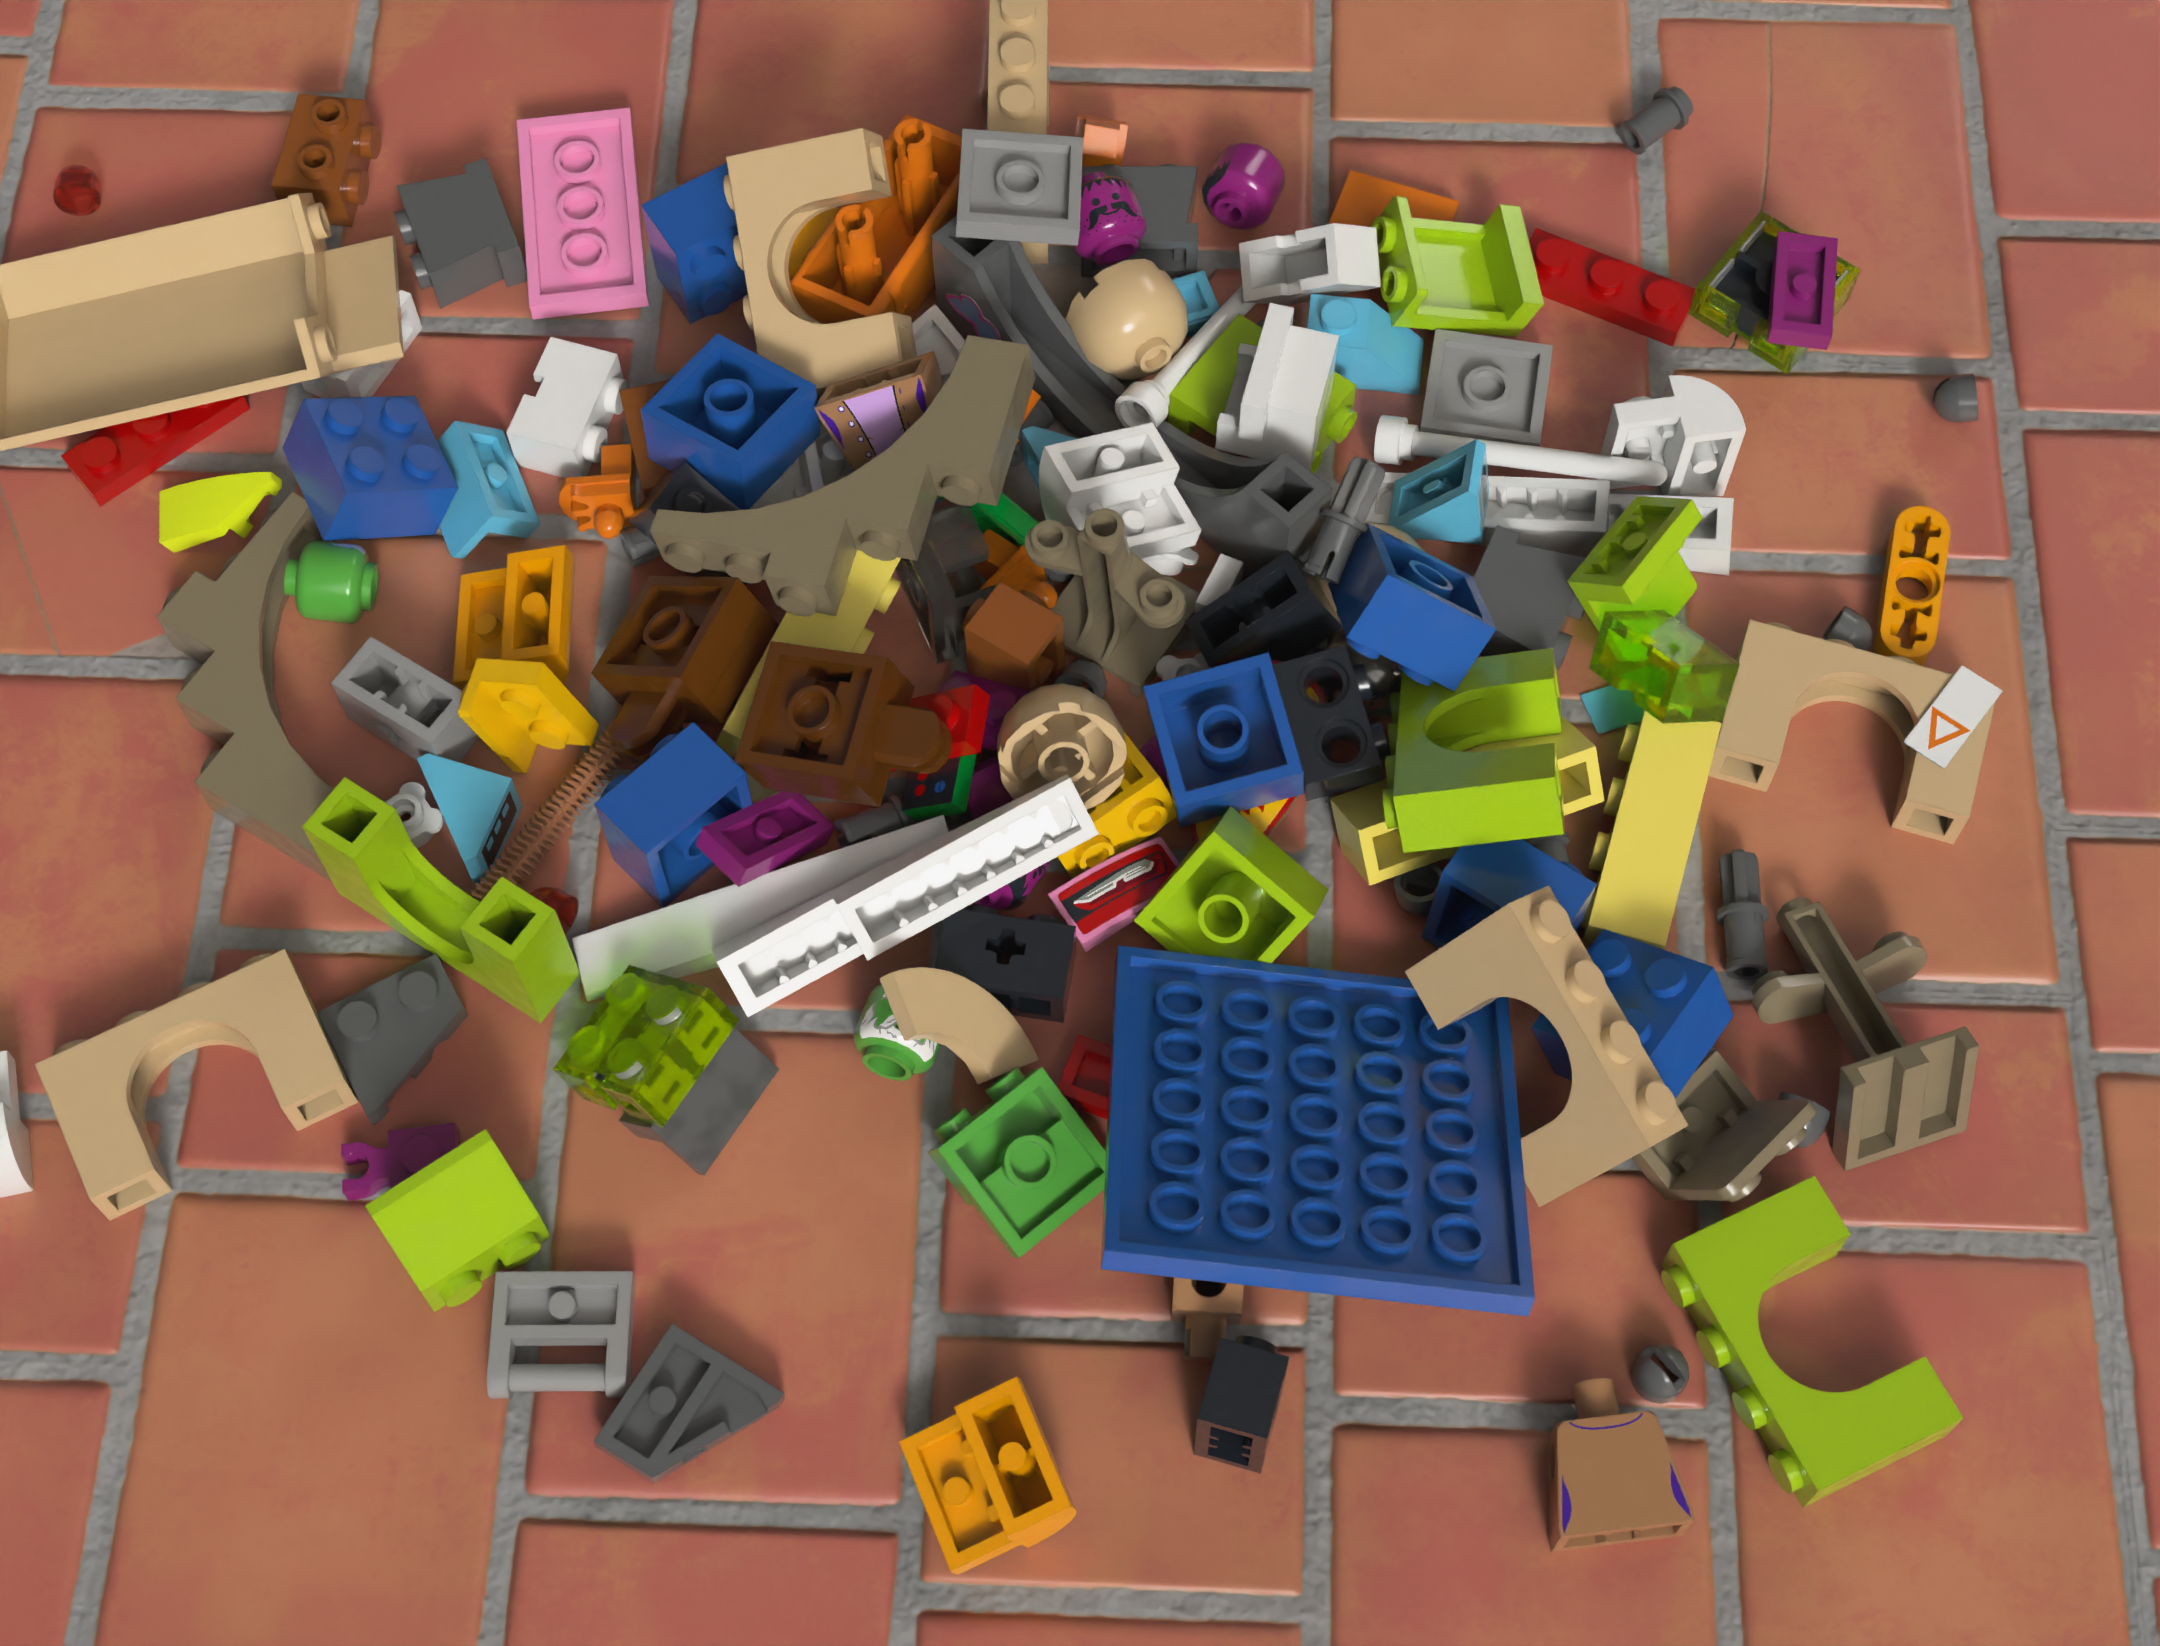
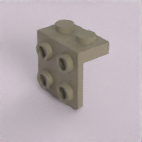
(1726, 1137)

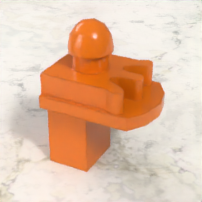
(1102, 140)
(605, 499)
(1015, 569)

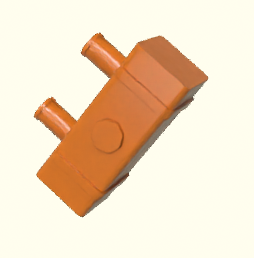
(880, 250)

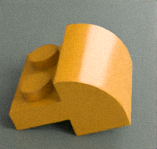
(517, 612)
(988, 1477)

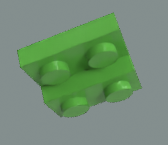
(1021, 1159)

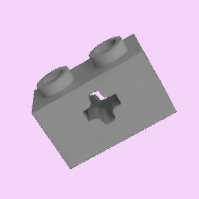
(403, 703)

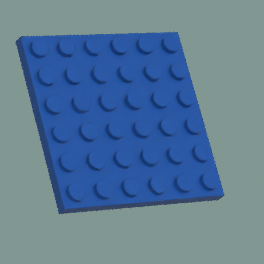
(1312, 1135)

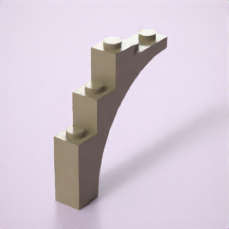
(883, 507)
(232, 697)

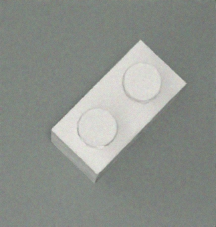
(1312, 261)
(571, 412)

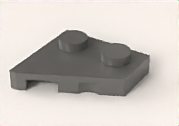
(392, 1030)
(683, 1407)

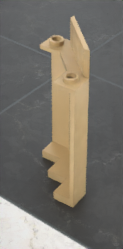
(189, 318)

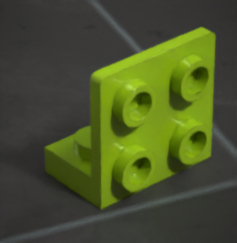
(1639, 561)

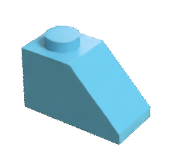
(1369, 347)

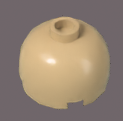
(1130, 320)
(1058, 734)

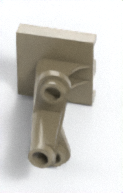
(1116, 603)
(1893, 1091)

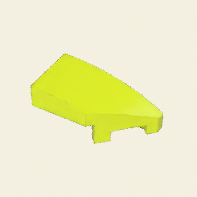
(211, 507)

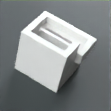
(1279, 391)

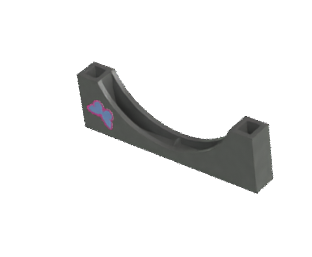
(1240, 503)

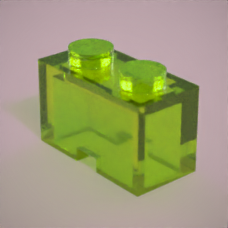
(1664, 665)

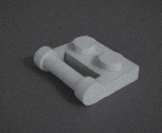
(561, 1311)

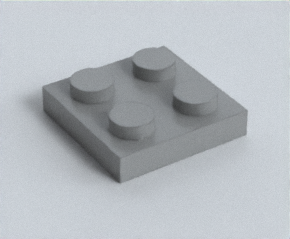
(1020, 187)
(1486, 388)

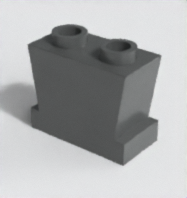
(1168, 205)
(460, 234)
(1527, 596)

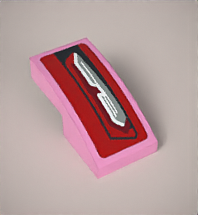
(1113, 891)

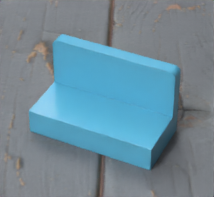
(489, 490)

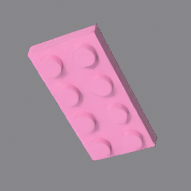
(581, 213)

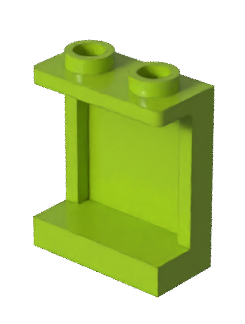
(1457, 271)
(1208, 384)

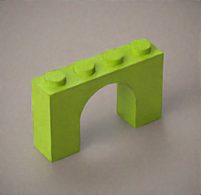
(1482, 797)
(502, 943)
(1813, 1435)

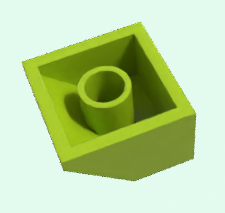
(1233, 896)
(459, 1222)

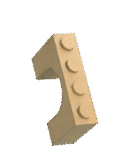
(1020, 77)
(773, 199)
(1793, 670)
(105, 1081)
(1615, 1094)

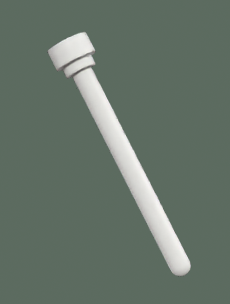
(1149, 399)
(1402, 441)

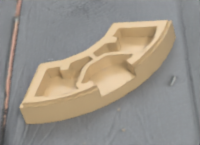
(960, 1016)

